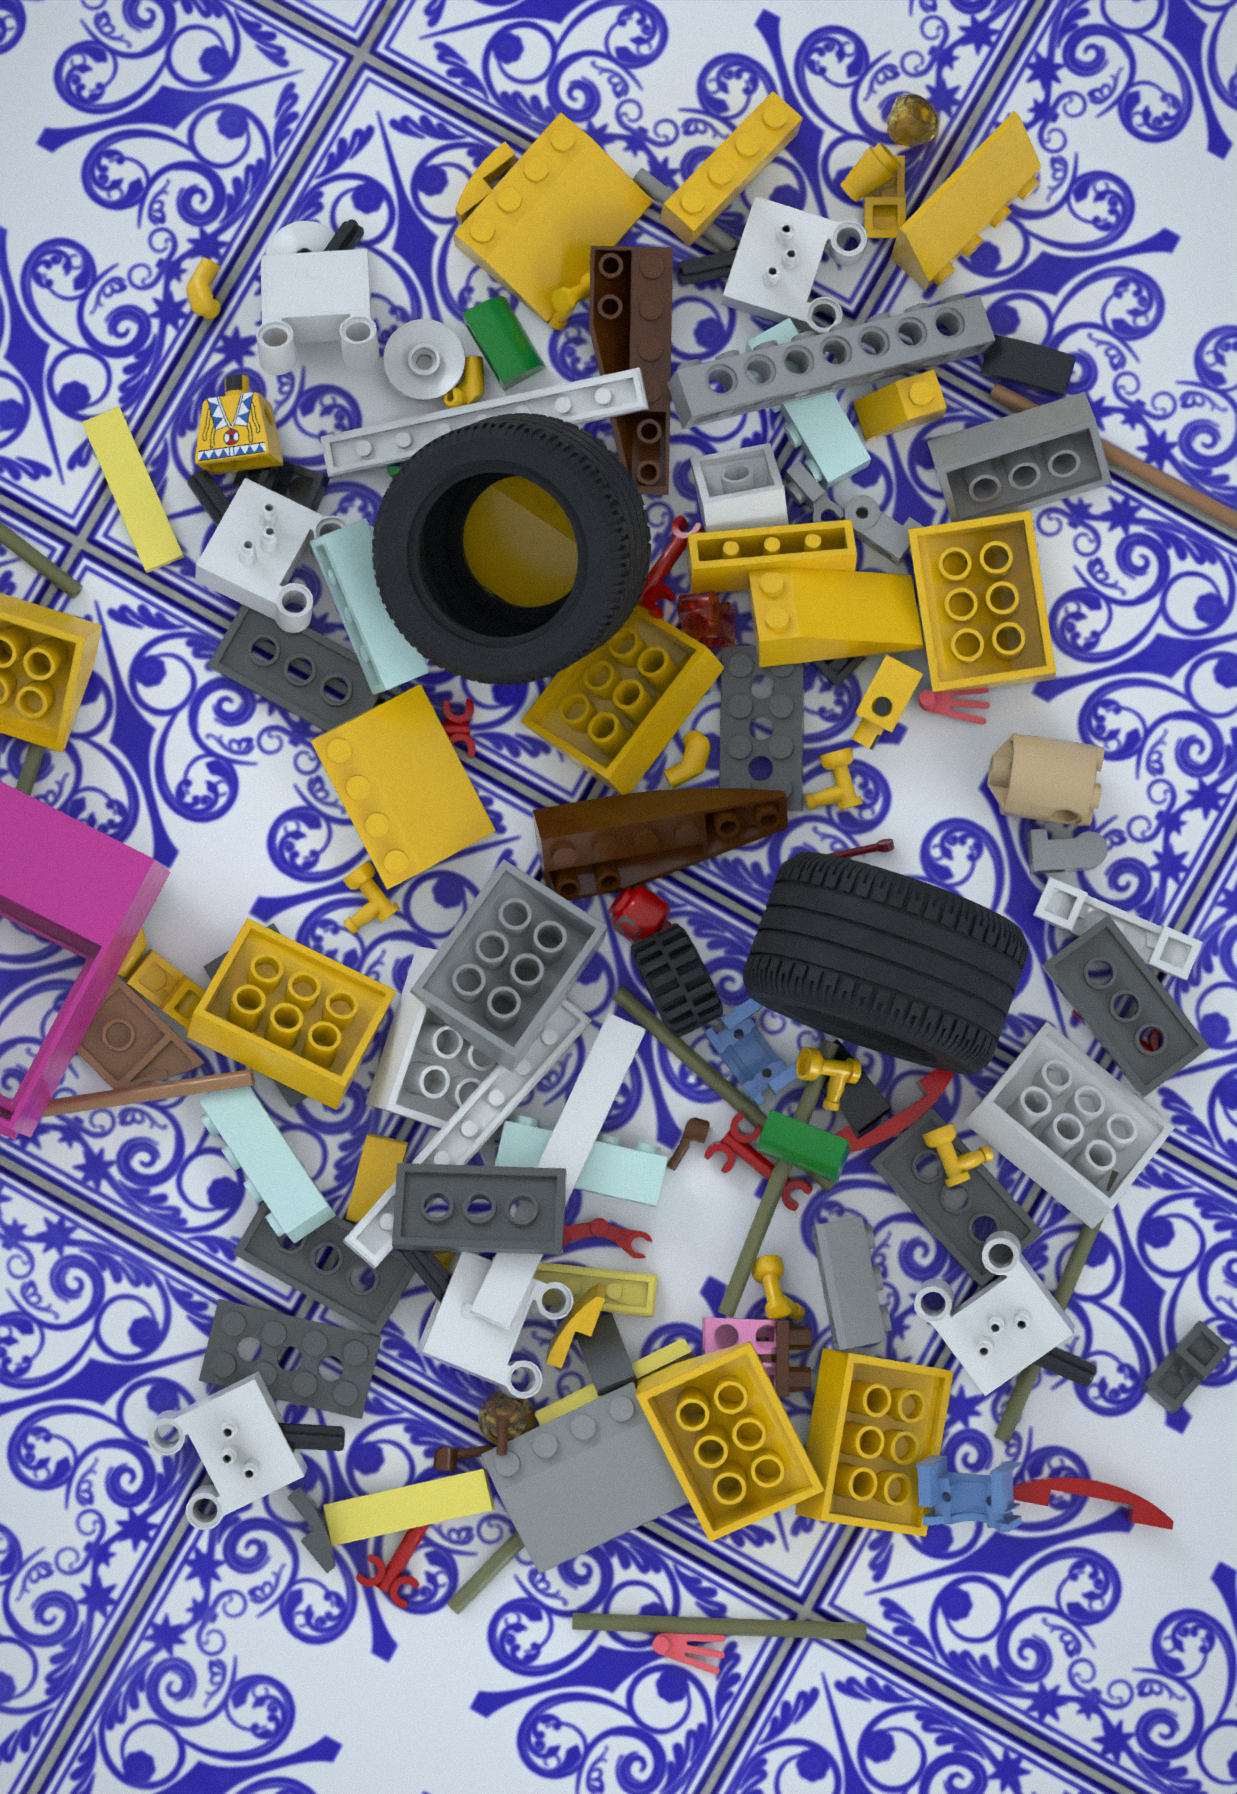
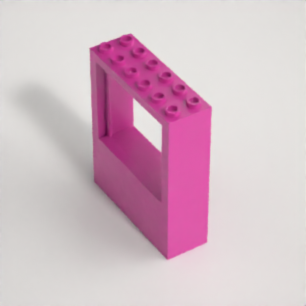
(82, 896)

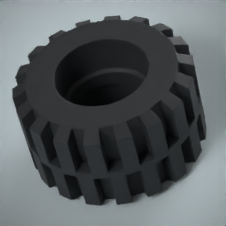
(677, 980)

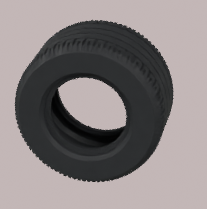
(425, 565)
(886, 962)

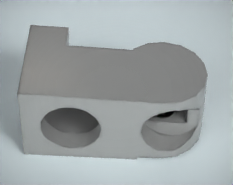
(879, 529)
(1065, 855)

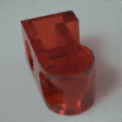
(705, 616)

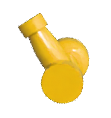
(566, 299)
(844, 791)
(378, 904)
(812, 1064)
(954, 1166)
(768, 1271)

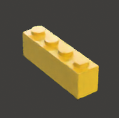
(730, 168)
(724, 558)

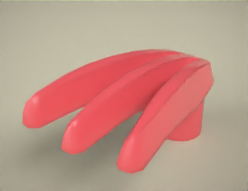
(941, 703)
(675, 1647)

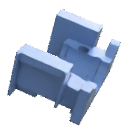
(751, 1054)
(967, 1496)

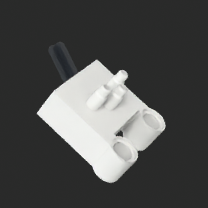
(258, 548)
(241, 1446)

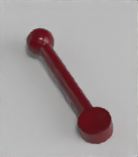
(883, 845)

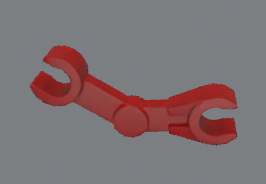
(600, 1228)

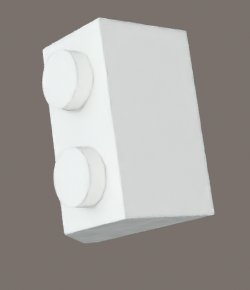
(740, 489)

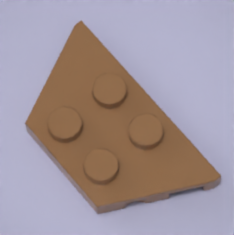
(132, 1043)

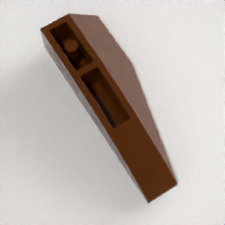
(633, 330)
(647, 835)

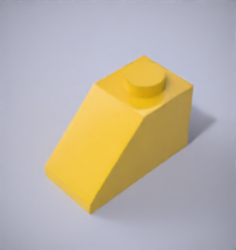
(900, 406)

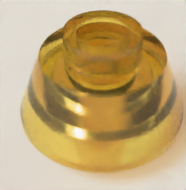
(912, 121)
(522, 1420)

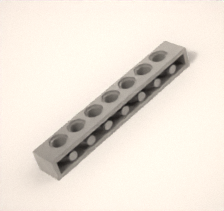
(700, 404)

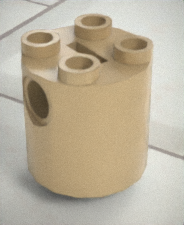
(1046, 779)

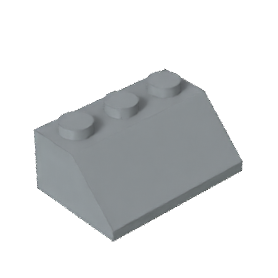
(850, 1283)

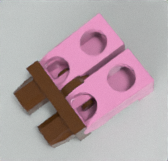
(772, 1343)

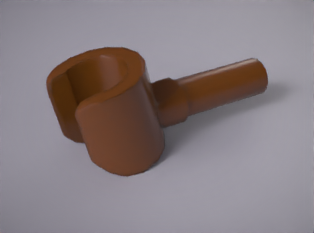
(695, 1130)
(502, 1426)
(446, 1457)

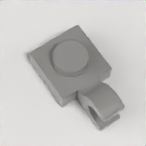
(806, 489)

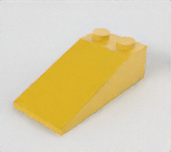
(831, 614)

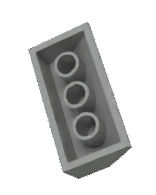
(1021, 460)

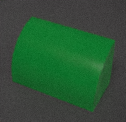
(503, 341)
(804, 1146)

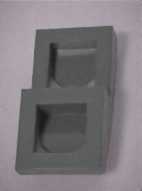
(606, 1356)
(1185, 1367)
(318, 1540)

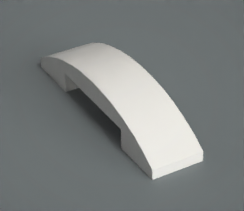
(1078, 912)

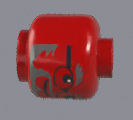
(639, 913)

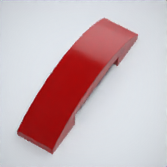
(931, 1087)
(1139, 1510)

